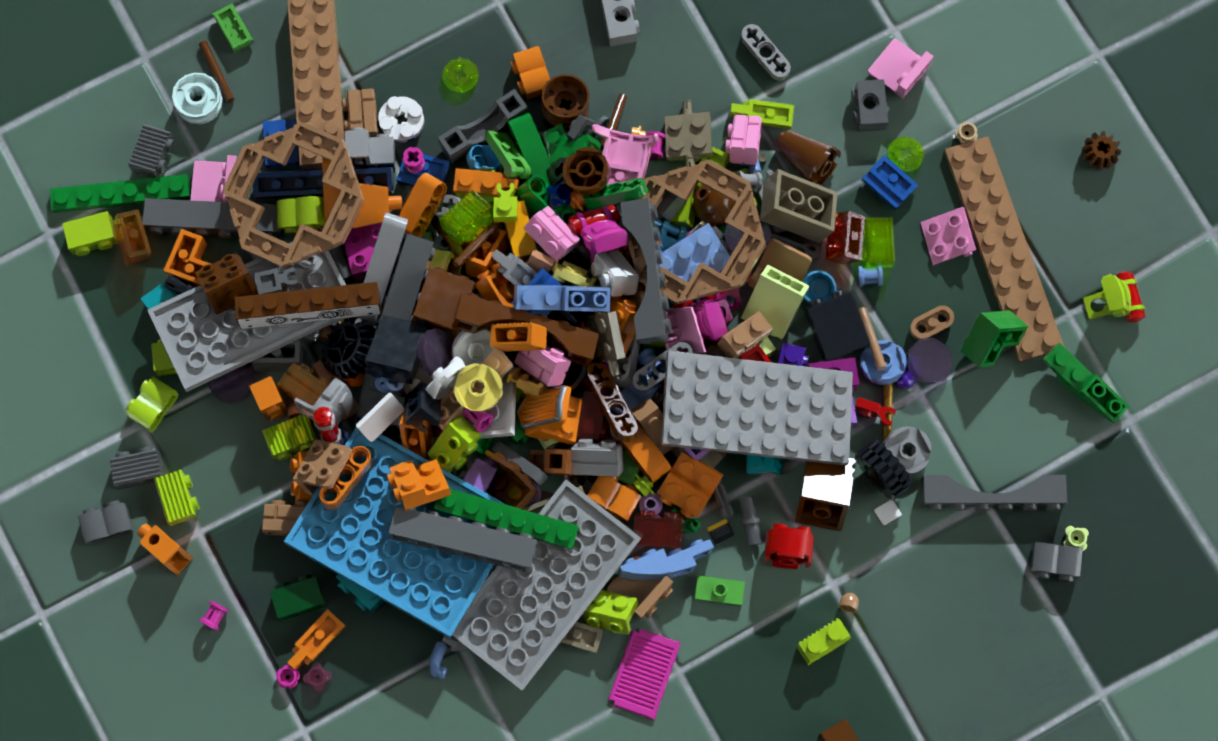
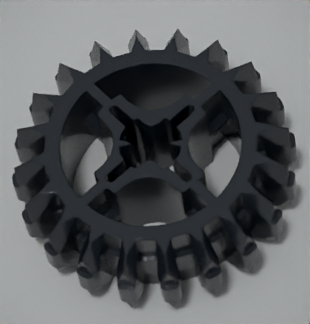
(348, 347)

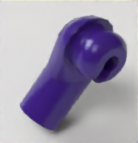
(907, 380)

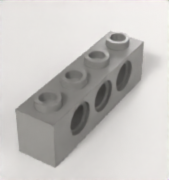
(620, 32)

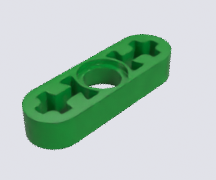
(617, 193)

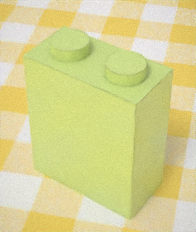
(777, 299)

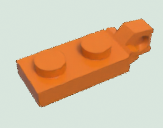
(482, 182)
(316, 639)

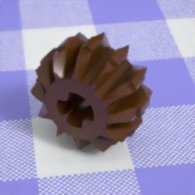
(1099, 157)

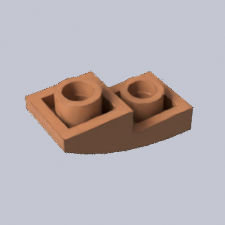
(539, 260)

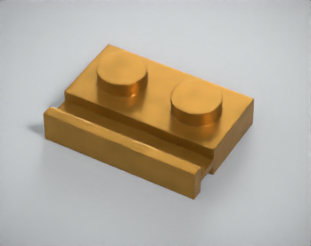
(525, 381)

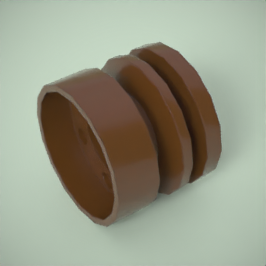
(567, 93)

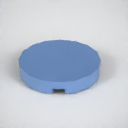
(894, 359)

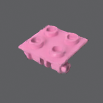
(948, 236)
(684, 329)

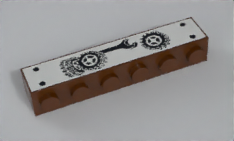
(308, 305)

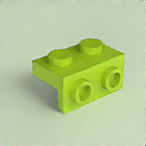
(611, 612)

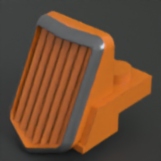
(551, 415)

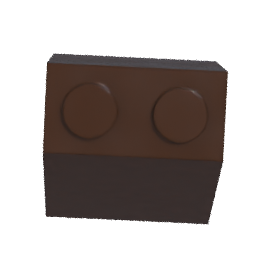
(440, 299)
(825, 494)

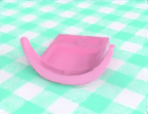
(626, 153)

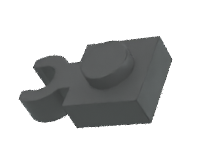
(272, 282)

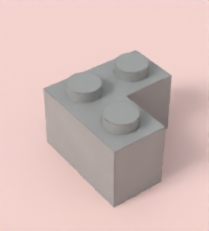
(370, 151)

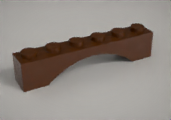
(479, 314)

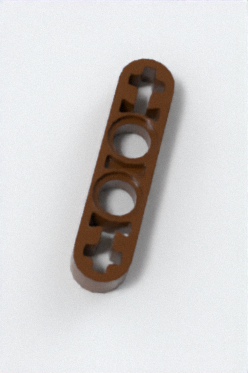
(612, 401)

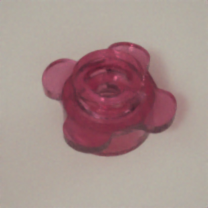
(311, 677)

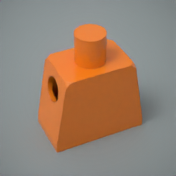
(375, 205)
(164, 548)

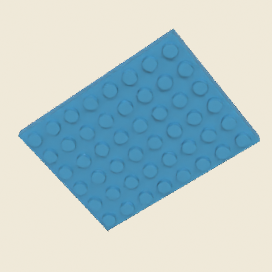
(357, 543)

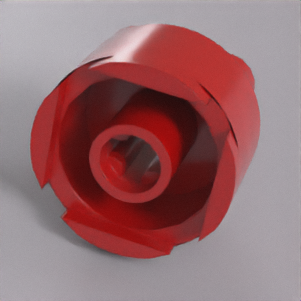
(789, 546)

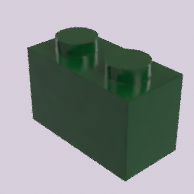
(297, 597)

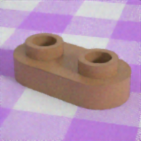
(930, 322)

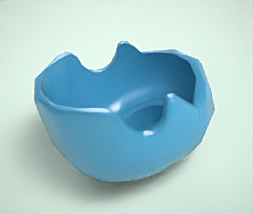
(482, 158)
(820, 285)

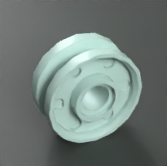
(197, 85)

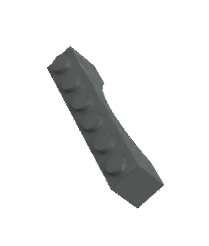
(651, 316)
(943, 491)

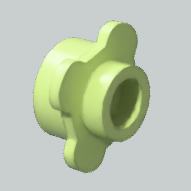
(1081, 533)

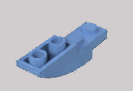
(561, 298)
(656, 564)

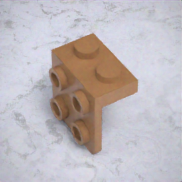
(783, 259)
(322, 466)
(647, 593)

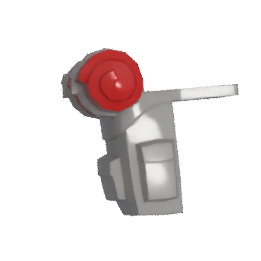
(329, 410)

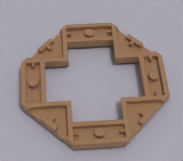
(742, 217)
(307, 241)

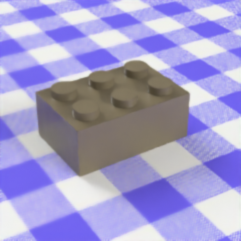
(798, 206)

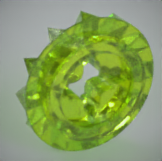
(464, 83)
(910, 162)

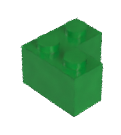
(562, 145)
(991, 334)

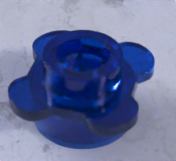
(562, 191)

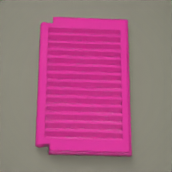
(644, 673)

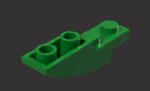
(1084, 384)

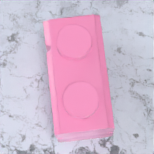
(745, 139)
(551, 233)
(545, 365)

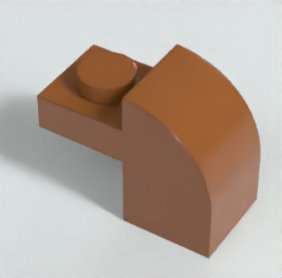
(552, 461)

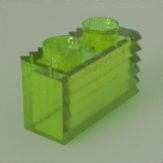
(467, 218)
(878, 242)

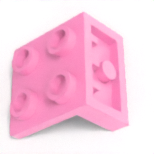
(900, 67)
(210, 179)

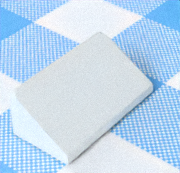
(380, 417)

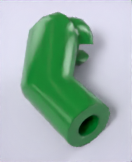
(691, 525)

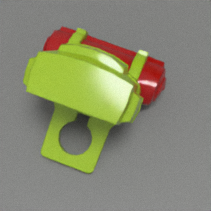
(1121, 297)

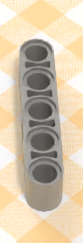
(385, 255)

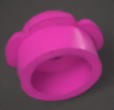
(281, 676)

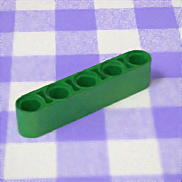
(530, 145)
(539, 199)

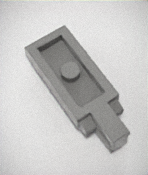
(513, 268)

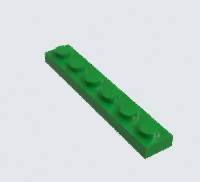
(119, 193)
(509, 518)

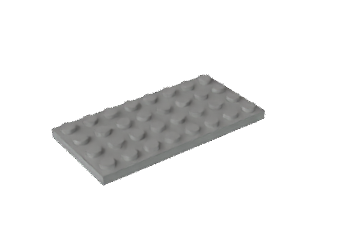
(213, 344)
(757, 408)
(526, 615)

